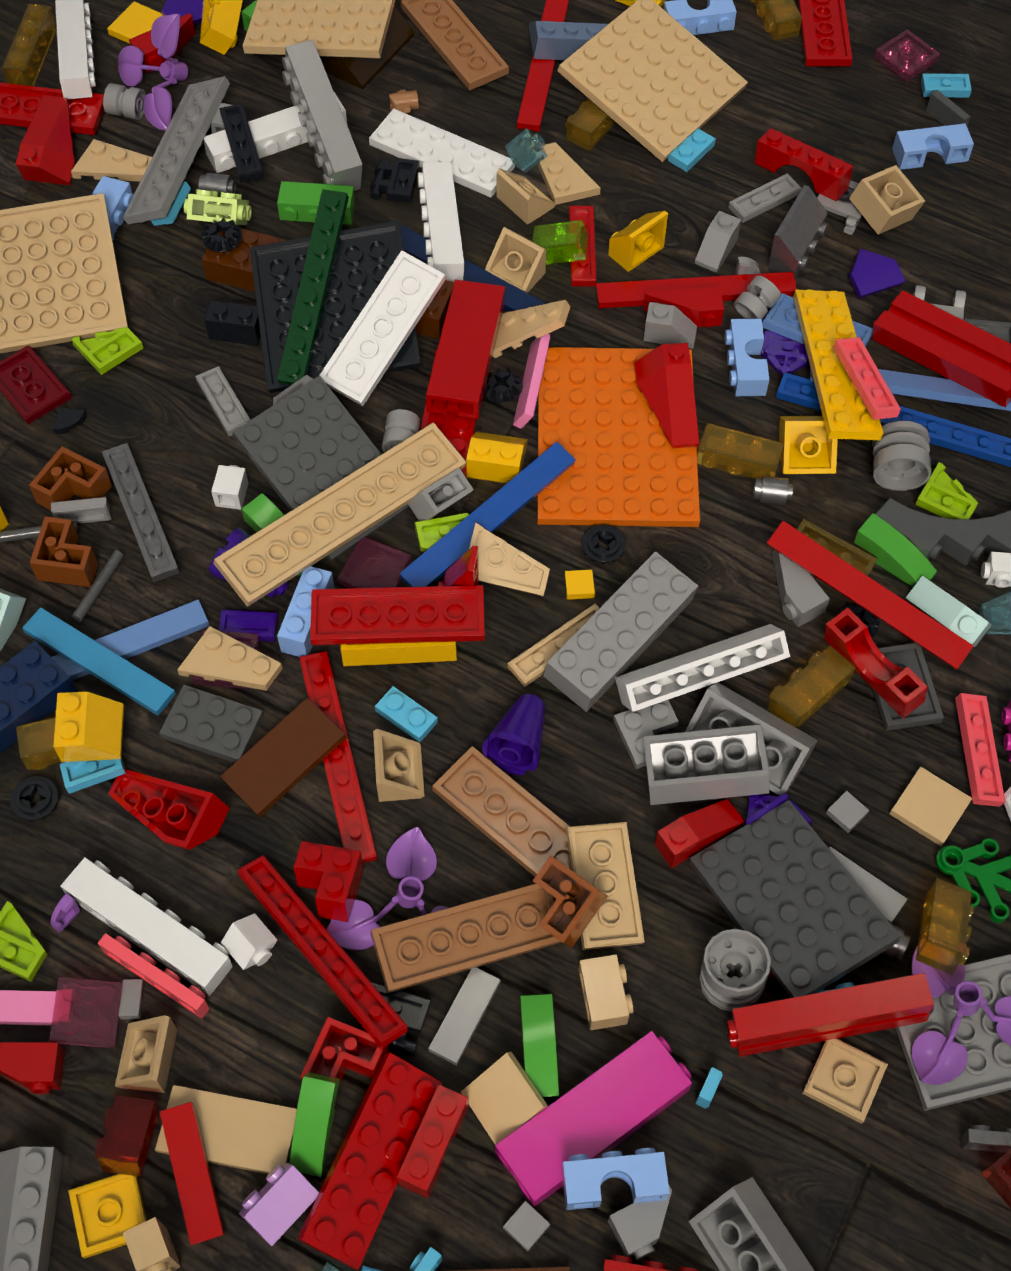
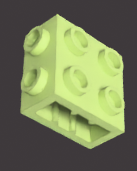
(209, 207)

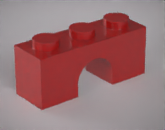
(432, 1140)

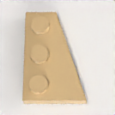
(111, 161)
(565, 177)
(529, 322)
(506, 565)
(229, 660)

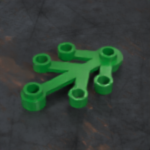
(986, 875)

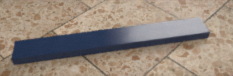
(514, 297)

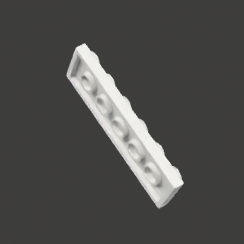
(418, 140)
(382, 328)

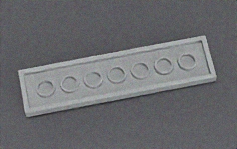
(176, 151)

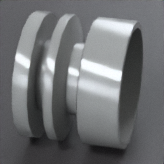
(902, 456)
(733, 954)

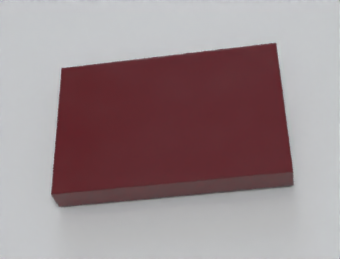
(30, 385)

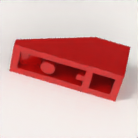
(150, 53)
(699, 304)
(464, 571)
(697, 831)
(33, 1064)

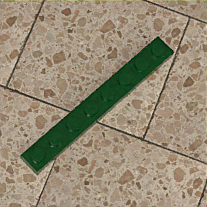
(313, 287)

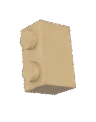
(604, 992)
(151, 1247)

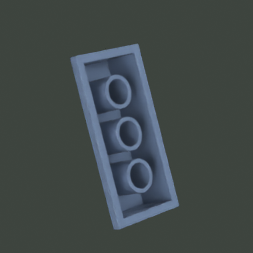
(560, 39)

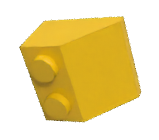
(639, 240)
(806, 446)
(495, 457)
(88, 727)

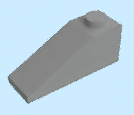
(799, 592)

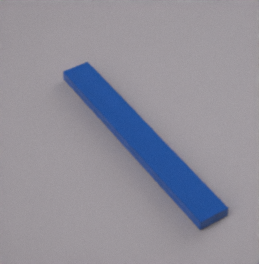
(489, 515)

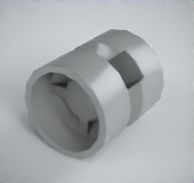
(124, 101)
(759, 296)
(398, 427)

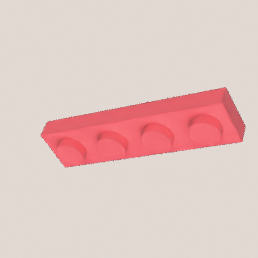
(866, 378)
(980, 750)
(144, 967)

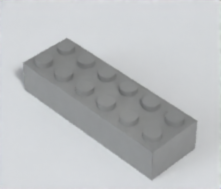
(321, 115)
(620, 631)

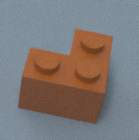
(68, 476)
(59, 557)
(574, 904)

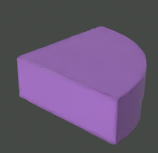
(64, 913)

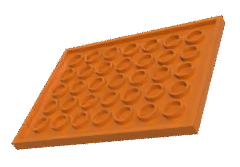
(623, 459)

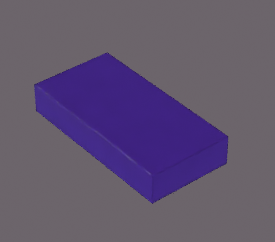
(250, 622)

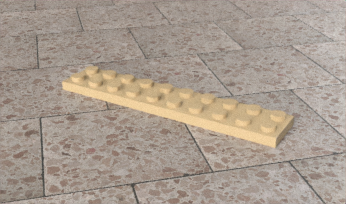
(337, 514)

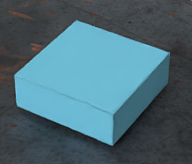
(709, 1088)

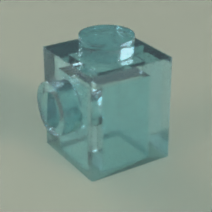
(526, 150)

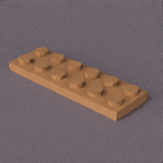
(456, 41)
(504, 811)
(462, 937)

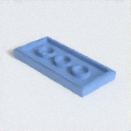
(784, 321)

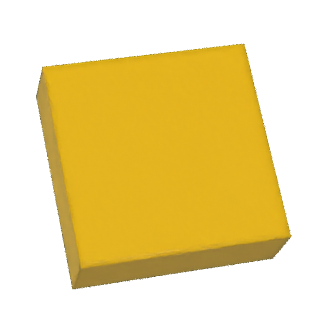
(579, 584)

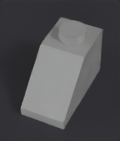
(718, 241)
(668, 325)
(440, 495)
(639, 1227)

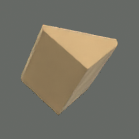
(522, 196)
(517, 260)
(397, 767)
(147, 1055)

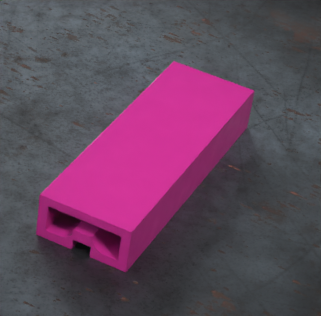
(594, 1115)

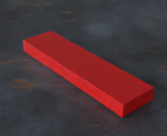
(584, 271)
(192, 1173)

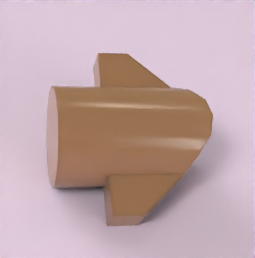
(404, 101)

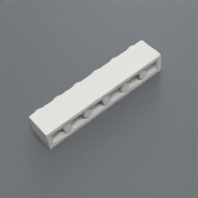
(75, 48)
(270, 135)
(441, 219)
(702, 667)
(147, 926)

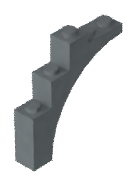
(956, 537)

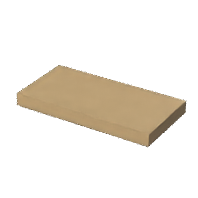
(605, 860)
(237, 1129)

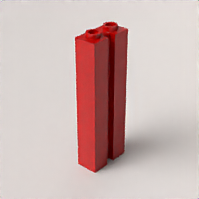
(947, 346)
(465, 349)
(830, 1015)

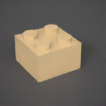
(887, 199)

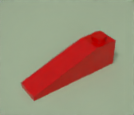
(47, 145)
(668, 386)
(170, 810)

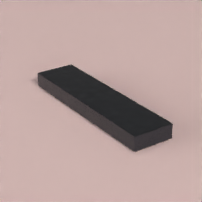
(241, 143)

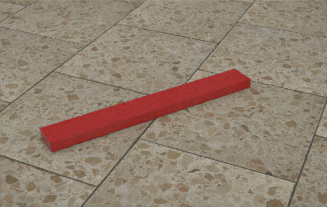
(540, 75)
(632, 292)
(870, 595)
(339, 763)
(323, 952)

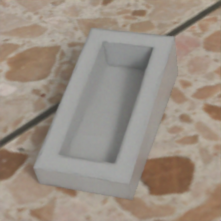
(131, 999)

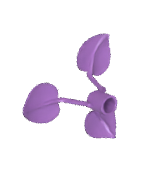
(165, 36)
(408, 858)
(934, 1055)

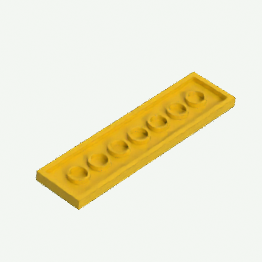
(822, 320)

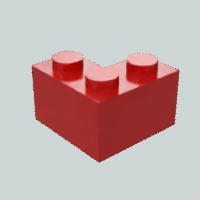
(333, 873)
(344, 1048)

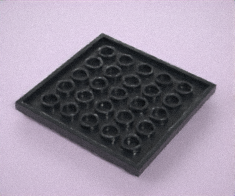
(357, 270)

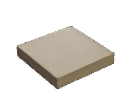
(930, 806)
(845, 1079)
(504, 1098)

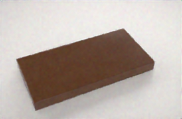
(283, 757)

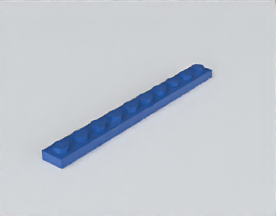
(941, 431)

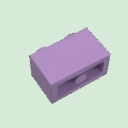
(278, 1202)

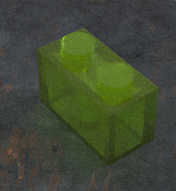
(562, 241)

